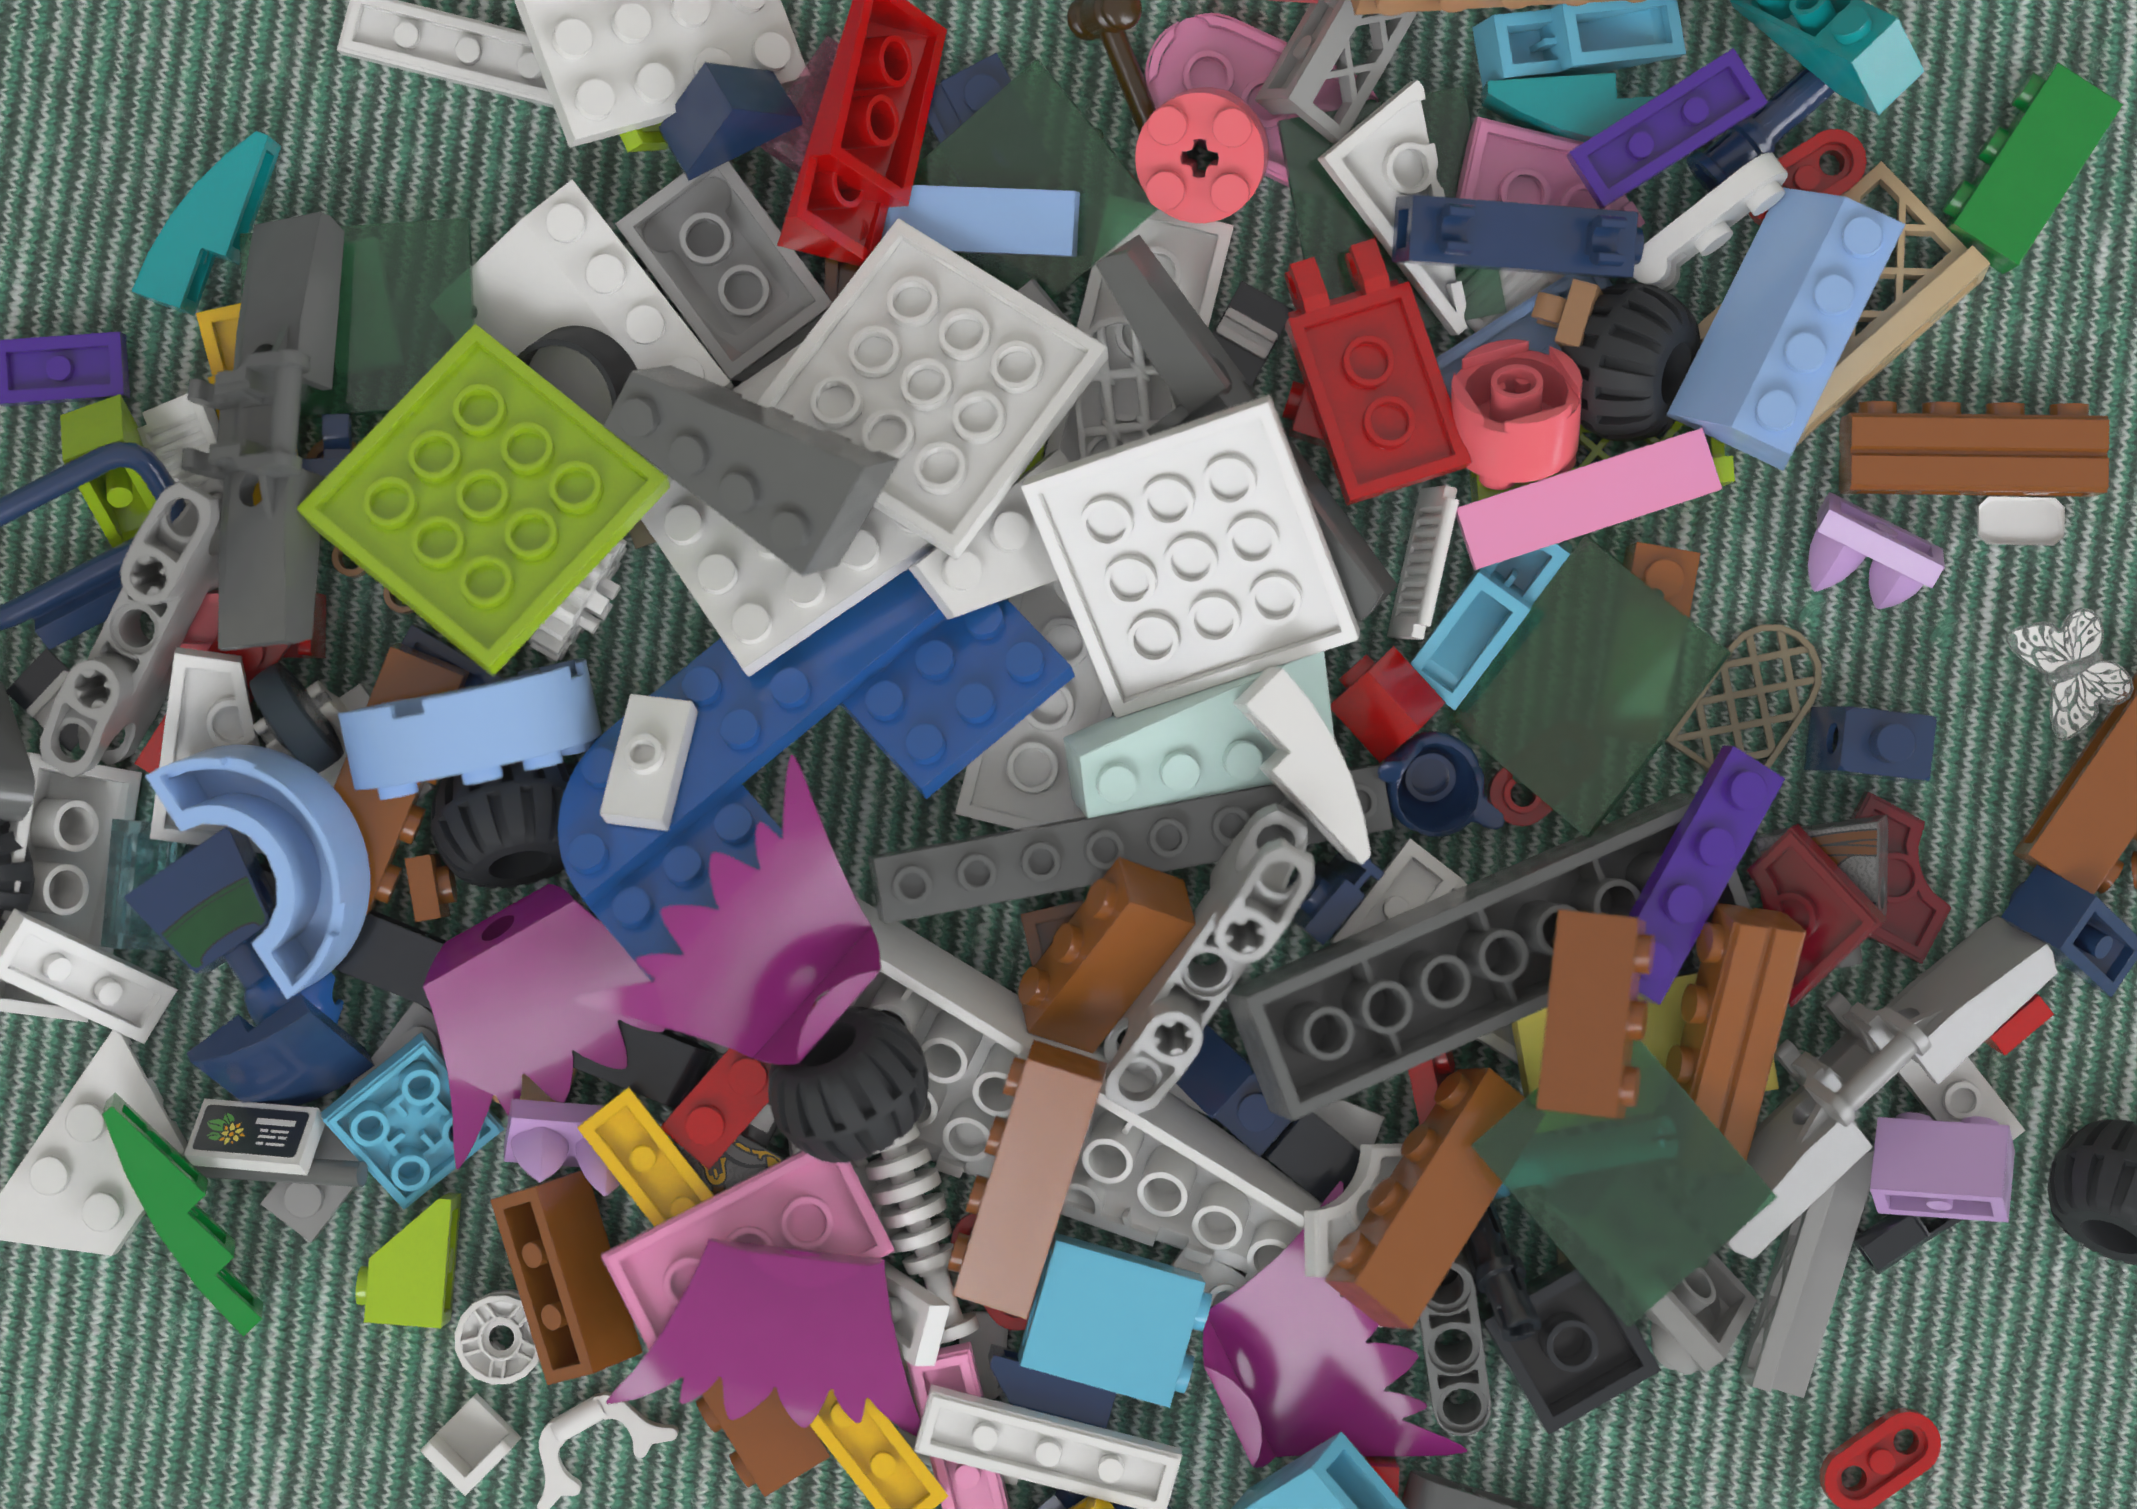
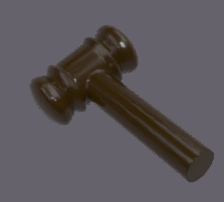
(1109, 21)

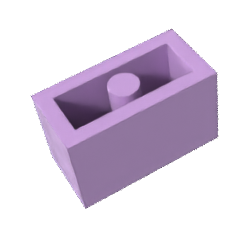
(1943, 1167)

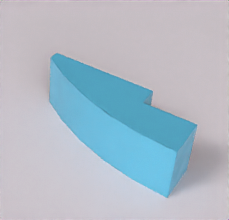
(1578, 39)
(1484, 620)

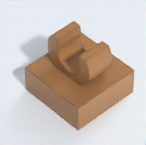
(1568, 314)

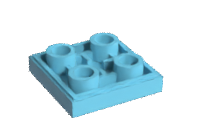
(404, 1121)

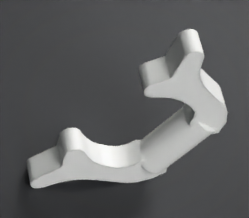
(577, 1419)

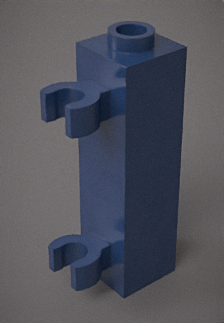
(1516, 237)

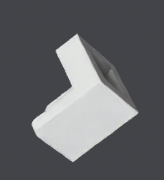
(470, 1444)

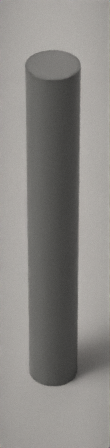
(320, 1173)

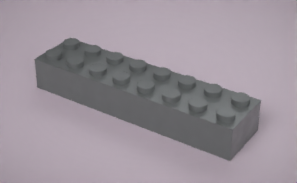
(1440, 968)

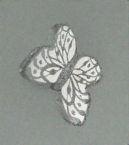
(2072, 669)

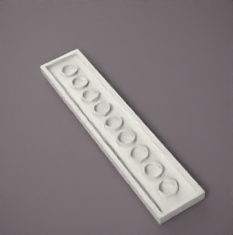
(1025, 772)

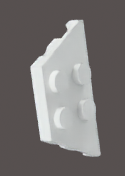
(71, 1180)

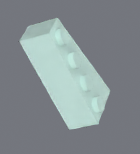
(1180, 747)

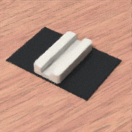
(1251, 329)
(37, 691)

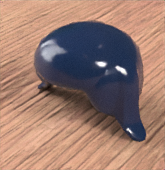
(1437, 786)

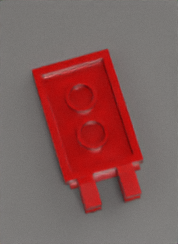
(1372, 378)

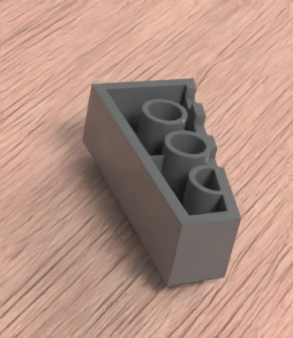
(753, 464)

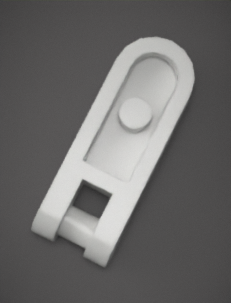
(1708, 222)

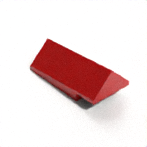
(866, 131)

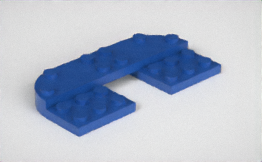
(908, 676)

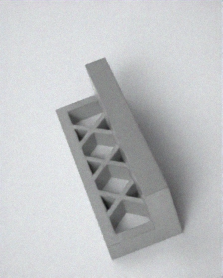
(1312, 53)
(1805, 1285)

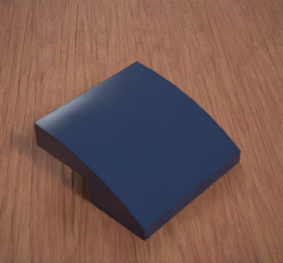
(284, 1058)

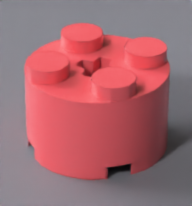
(1175, 181)
(1517, 412)

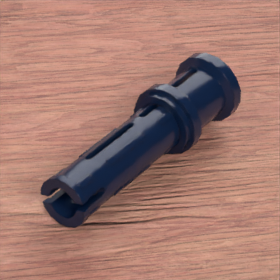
(1759, 131)

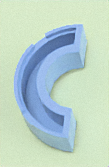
(472, 730)
(306, 837)

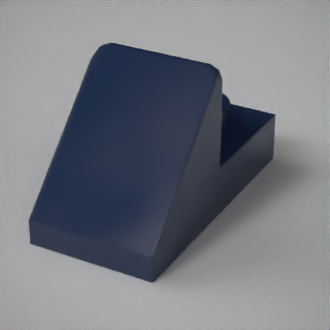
(1228, 1089)

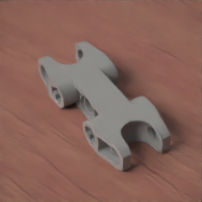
(126, 672)
(1235, 920)

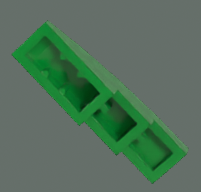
(169, 1194)

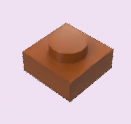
(430, 887)

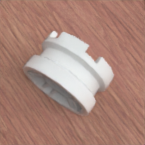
(488, 1359)

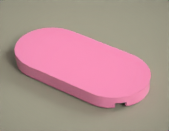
(1231, 57)

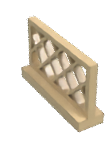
(1911, 311)

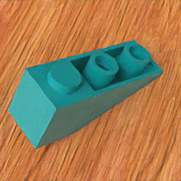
(1843, 43)

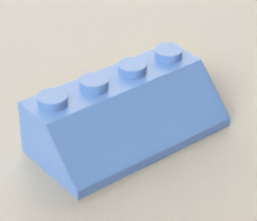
(1785, 323)

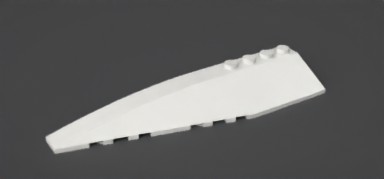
(1137, 1175)

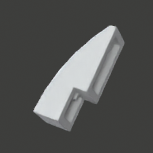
(1306, 761)

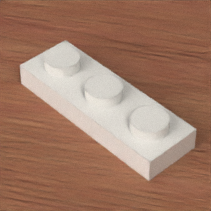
(82, 977)

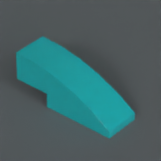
(1560, 105)
(208, 225)

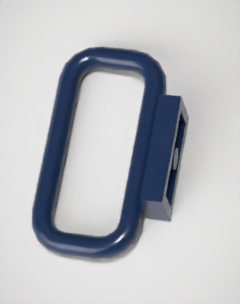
(88, 591)

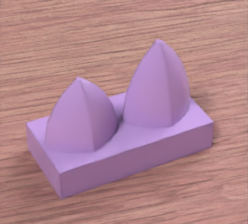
(1851, 534)
(546, 1137)

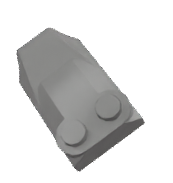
(724, 269)
(1700, 1319)

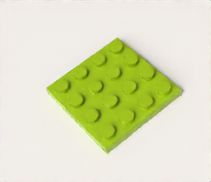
(484, 498)

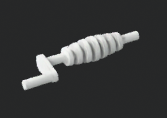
(921, 1232)

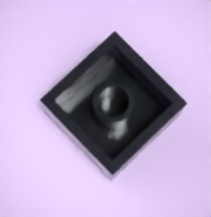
(1577, 1355)

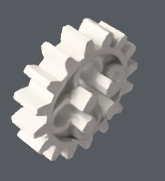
(576, 611)

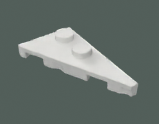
(1391, 159)

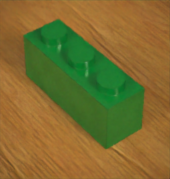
(2029, 165)

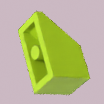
(119, 496)
(414, 1271)

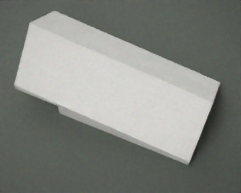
(70, 854)

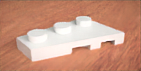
(1000, 559)
(204, 711)

